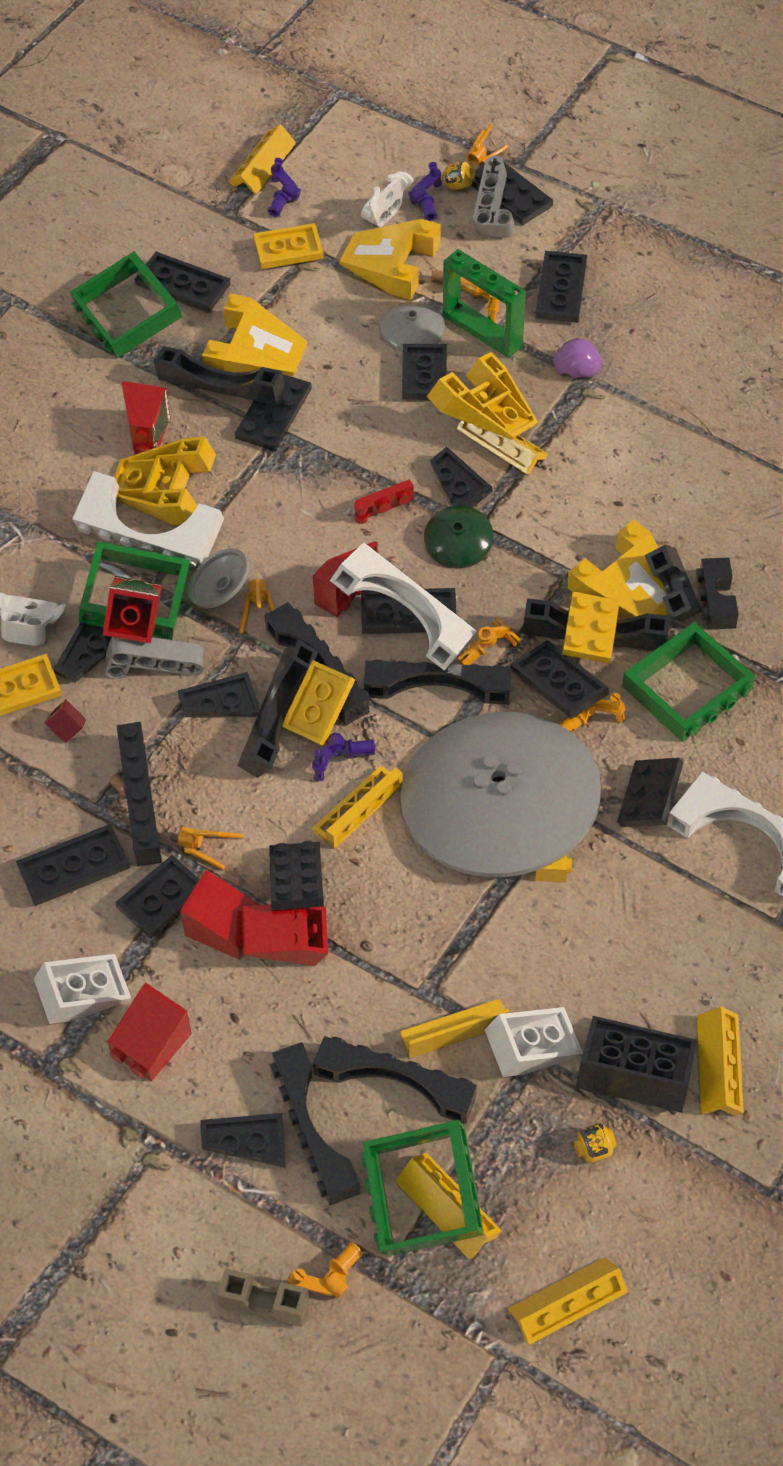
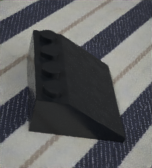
(636, 1064)

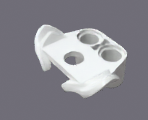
(387, 201)
(24, 624)

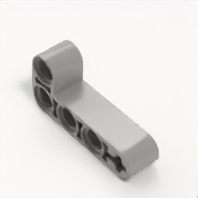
(489, 200)
(158, 655)

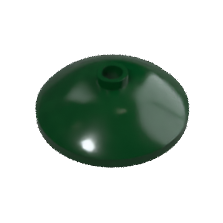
(459, 547)

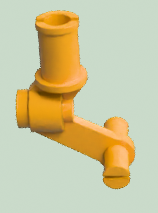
(493, 303)
(487, 638)
(612, 706)
(335, 1279)

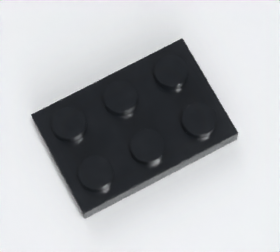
(422, 369)
(650, 792)
(158, 896)

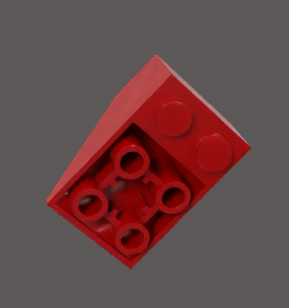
(326, 593)
(285, 934)

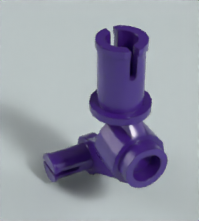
(289, 190)
(419, 195)
(337, 746)

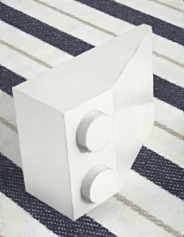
(80, 987)
(532, 1040)

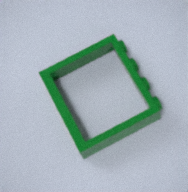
(108, 279)
(504, 340)
(140, 559)
(692, 635)
(375, 1187)

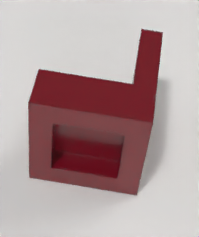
(65, 721)

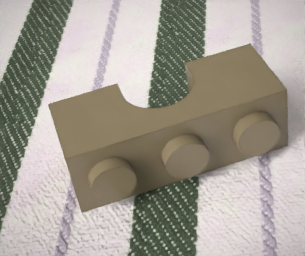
(282, 1303)

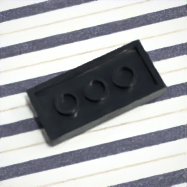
(519, 196)
(186, 281)
(561, 286)
(267, 423)
(386, 615)
(559, 679)
(73, 864)
(296, 875)

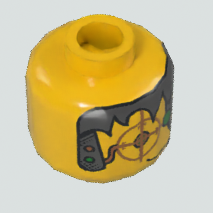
(458, 175)
(595, 1143)

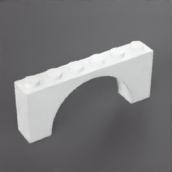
(189, 540)
(372, 572)
(712, 802)

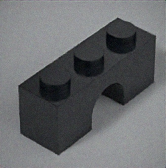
(680, 596)
(718, 609)

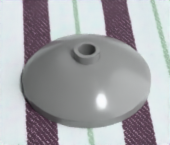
(412, 325)
(218, 578)

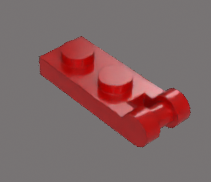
(383, 501)

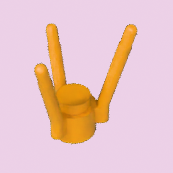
(478, 152)
(257, 594)
(192, 838)

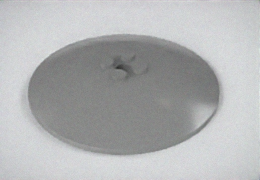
(507, 825)

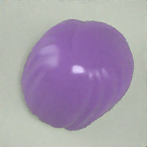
(577, 359)

